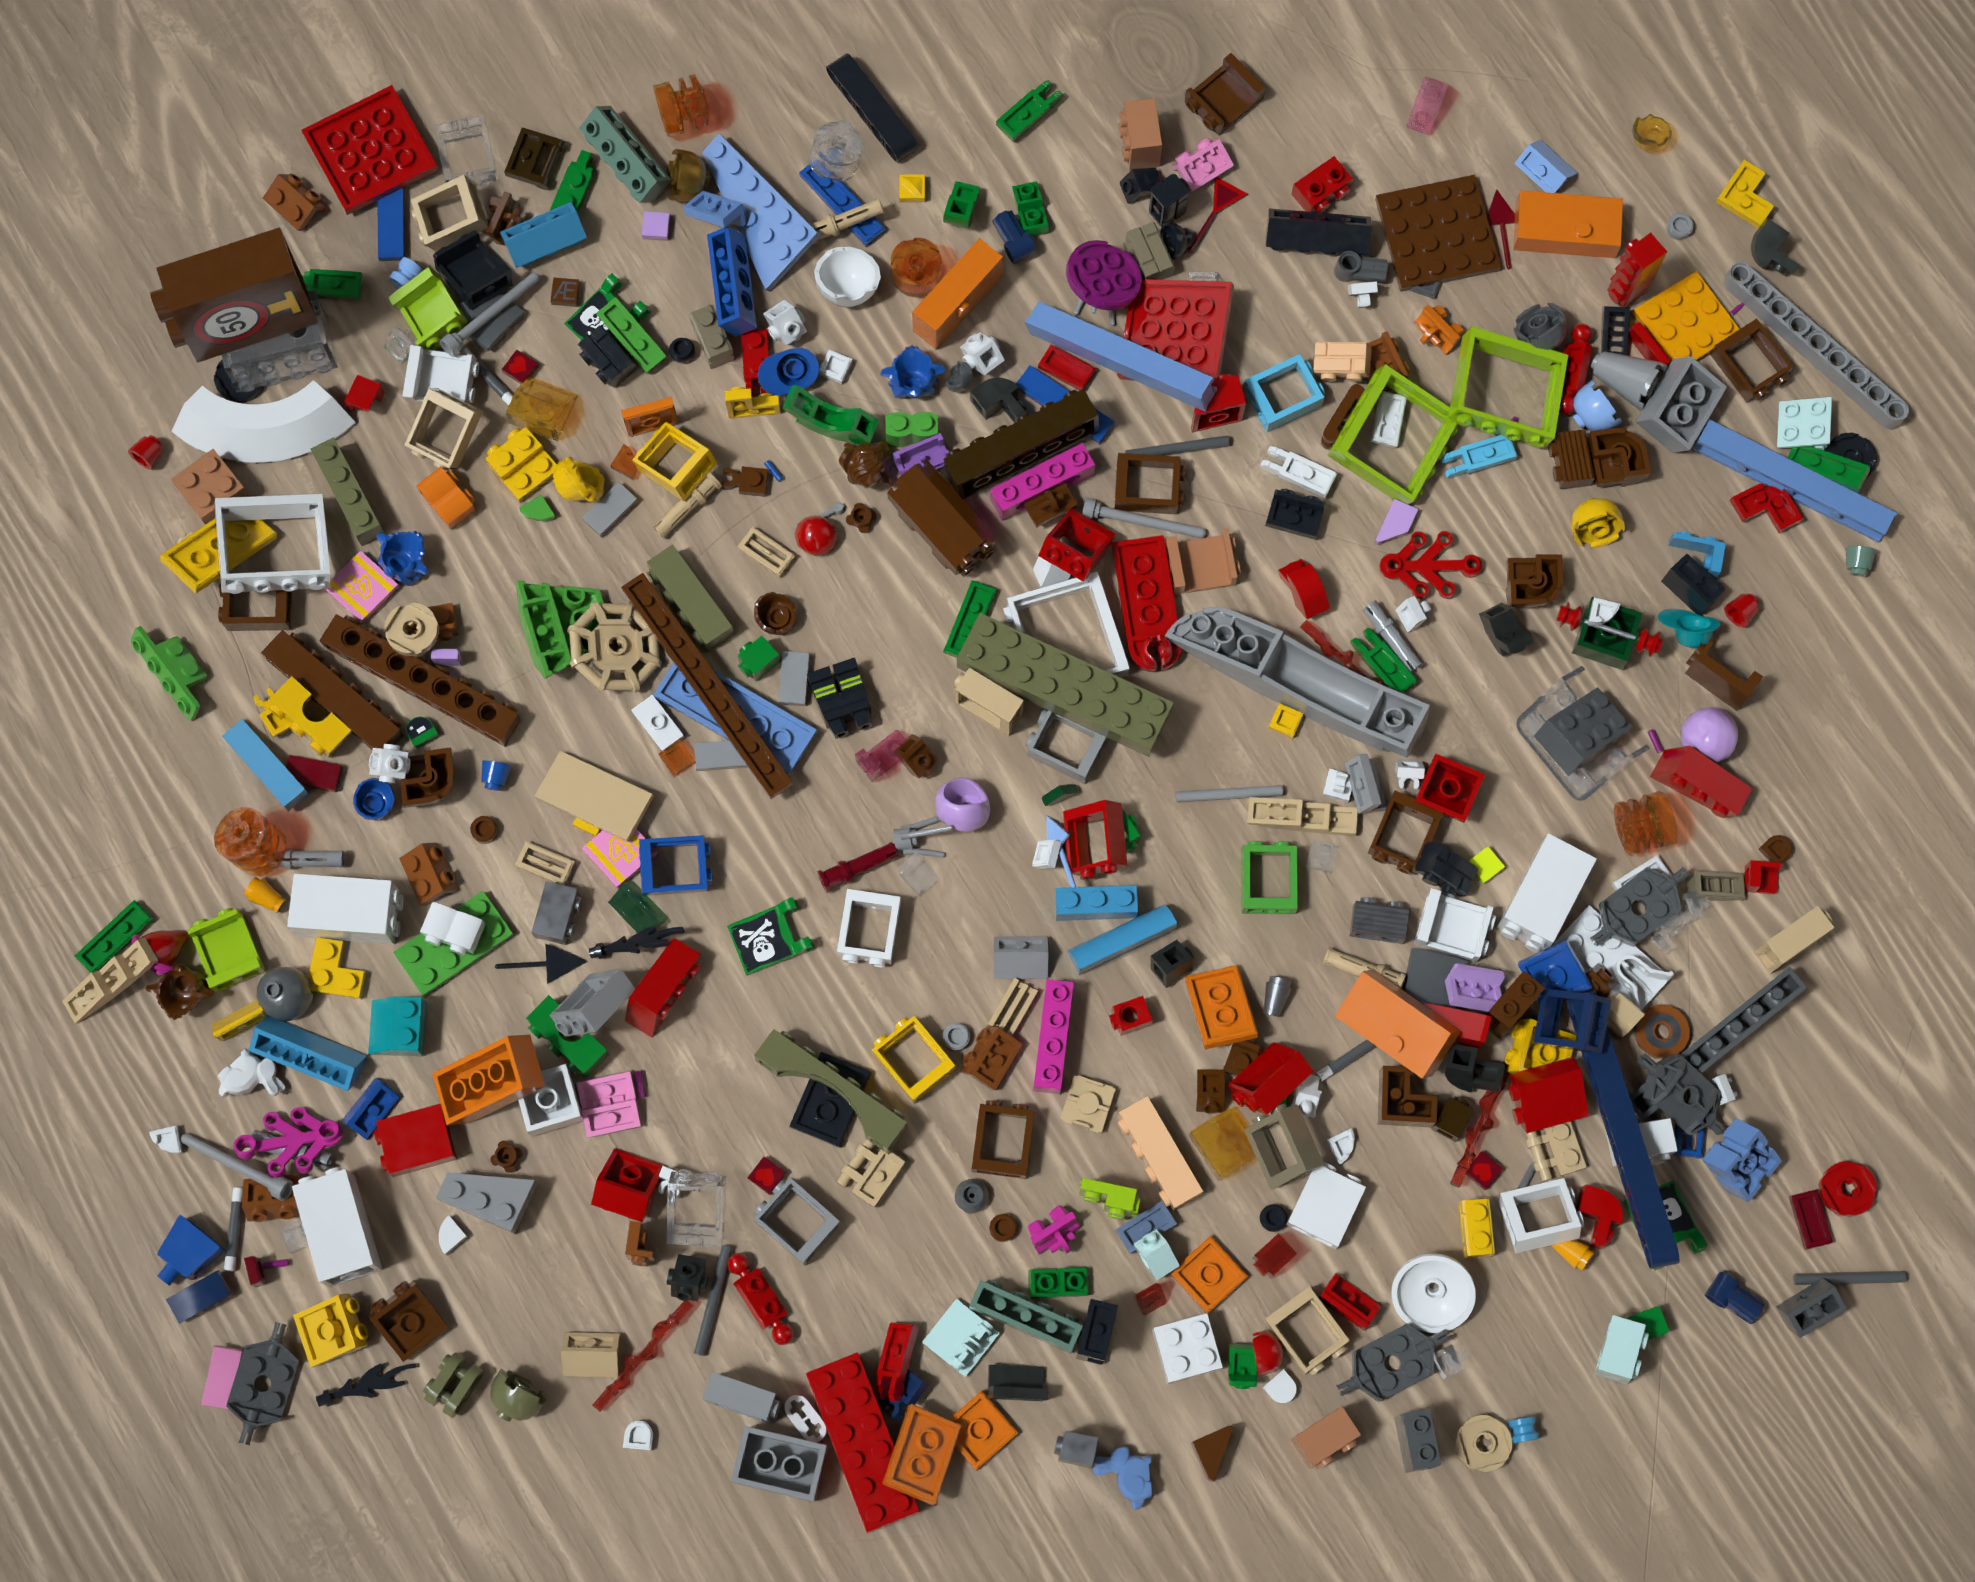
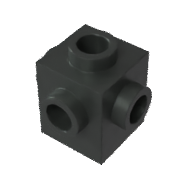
(687, 1278)

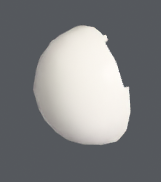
(847, 276)

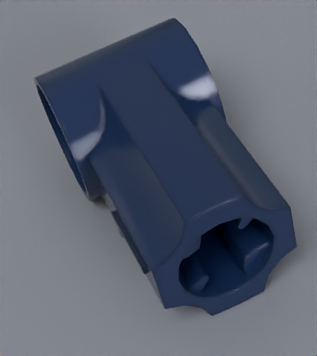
(1016, 242)
(1727, 1294)

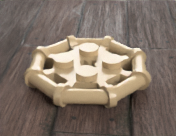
(604, 656)

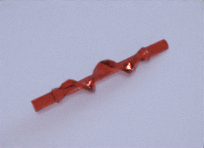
(1330, 650)
(1473, 1133)
(648, 1353)

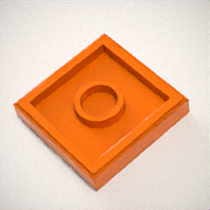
(649, 416)
(1208, 1275)
(982, 1430)

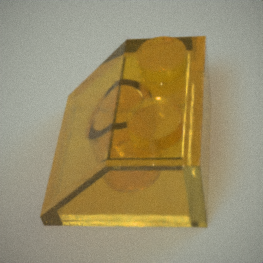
(541, 408)
(1223, 1143)

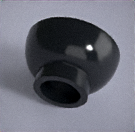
(1175, 239)

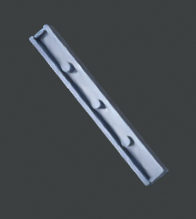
(1121, 356)
(1798, 481)

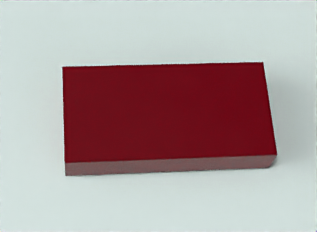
(314, 773)
(1810, 1219)

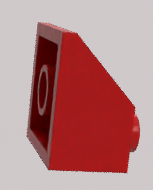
(1225, 406)
(1449, 788)
(627, 1185)

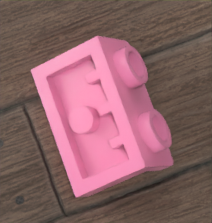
(1203, 163)

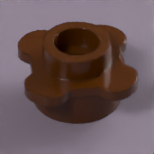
(861, 510)
(507, 1164)

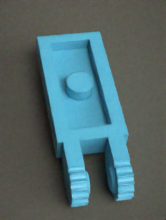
(1480, 455)

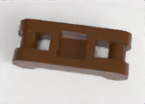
(1341, 416)

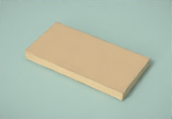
(594, 796)

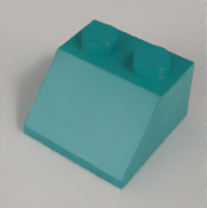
(397, 1026)

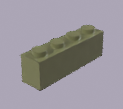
(347, 491)
(690, 598)

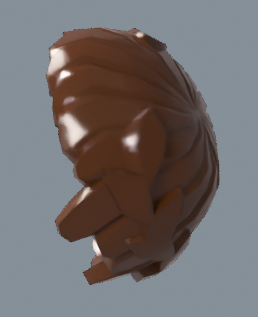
(775, 613)

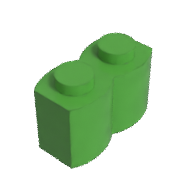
(906, 429)

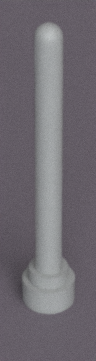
(452, 342)
(1093, 510)
(278, 1186)

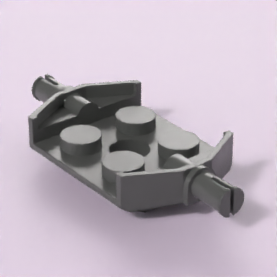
(1655, 892)
(1666, 1086)
(259, 1359)
(1415, 1362)

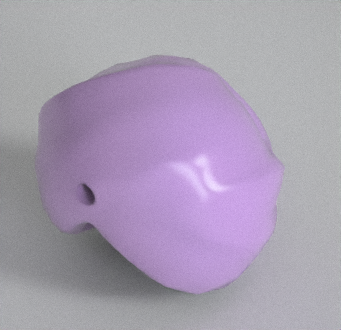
(1710, 733)
(962, 804)

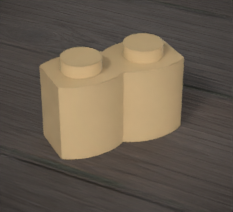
(1622, 1014)

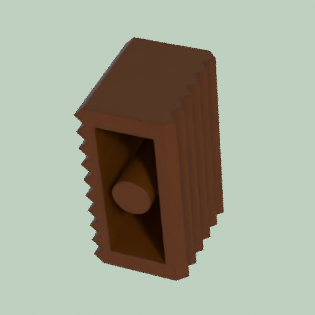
(1571, 459)

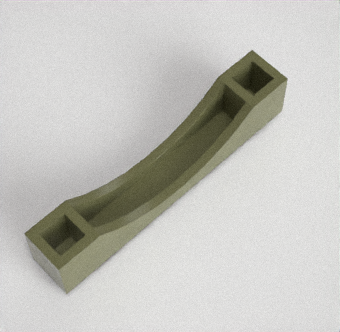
(785, 1058)

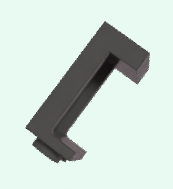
(1417, 1440)

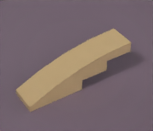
(1302, 816)
(110, 980)

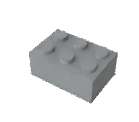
(1681, 404)
(779, 1464)

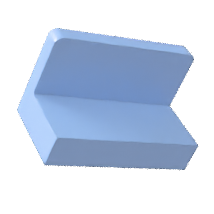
(1545, 167)

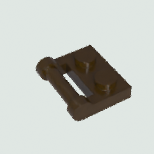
(527, 154)

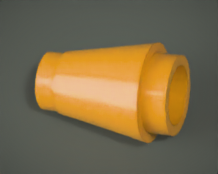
(264, 894)
(1575, 1253)

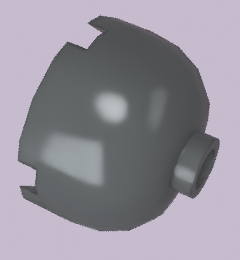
(1542, 326)
(284, 993)

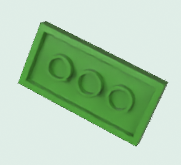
(435, 965)

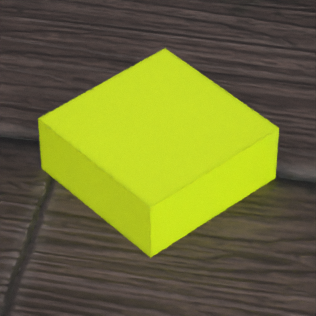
(1488, 865)

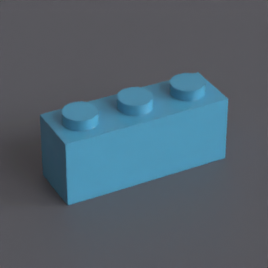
(543, 235)
(1096, 903)

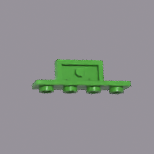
(173, 667)

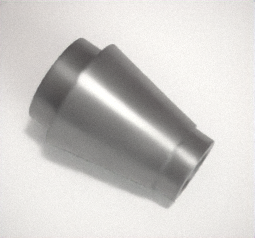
(1276, 994)

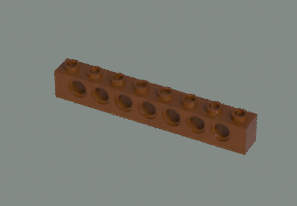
(498, 729)

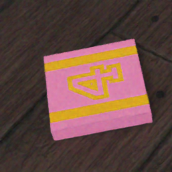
(361, 587)
(616, 857)

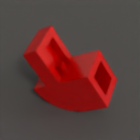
(1305, 587)
(1603, 1208)

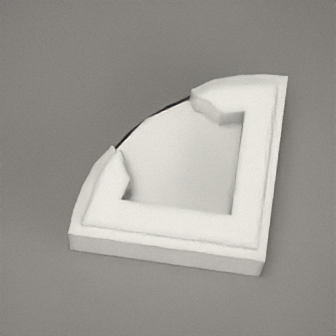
(1602, 611)
(168, 1139)
(1342, 1145)
(450, 1235)

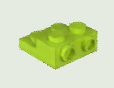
(1119, 1200)

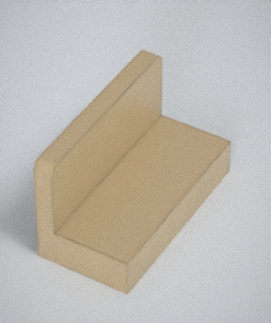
(590, 1354)

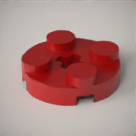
(1863, 1191)

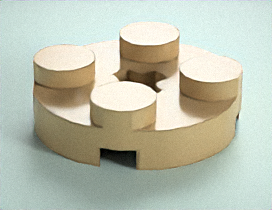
(413, 644)
(1491, 1429)

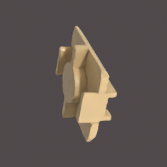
(1087, 1104)

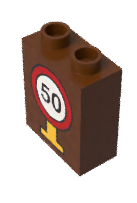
(233, 296)

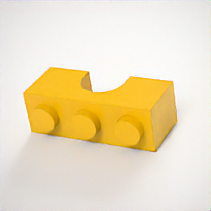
(323, 735)

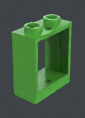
(1268, 905)

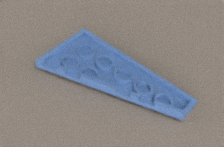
(773, 227)

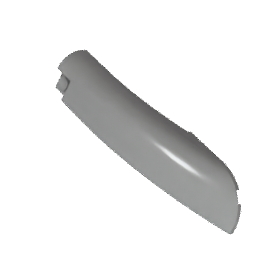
(1302, 679)

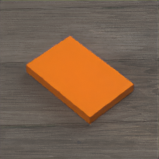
(1221, 1007)
(922, 1454)

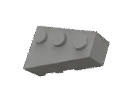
(489, 1198)

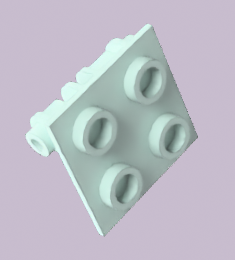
(1804, 423)
(960, 1337)

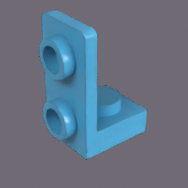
(1709, 545)

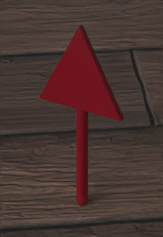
(1501, 214)

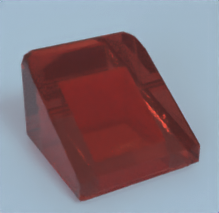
(1150, 1299)

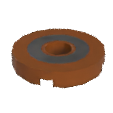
(1675, 1023)

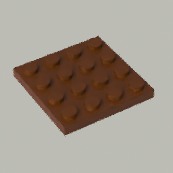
(1437, 232)

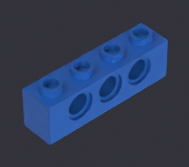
(731, 281)

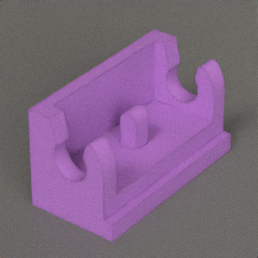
(928, 449)

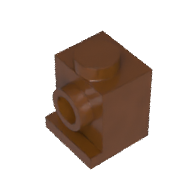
(911, 751)

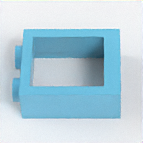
(1263, 408)

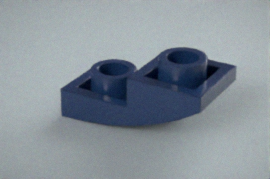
(199, 1296)

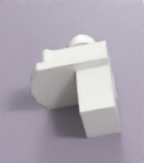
(1308, 1096)

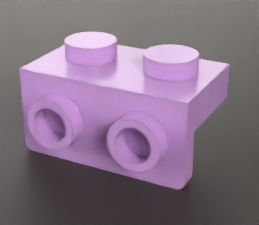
(1473, 987)

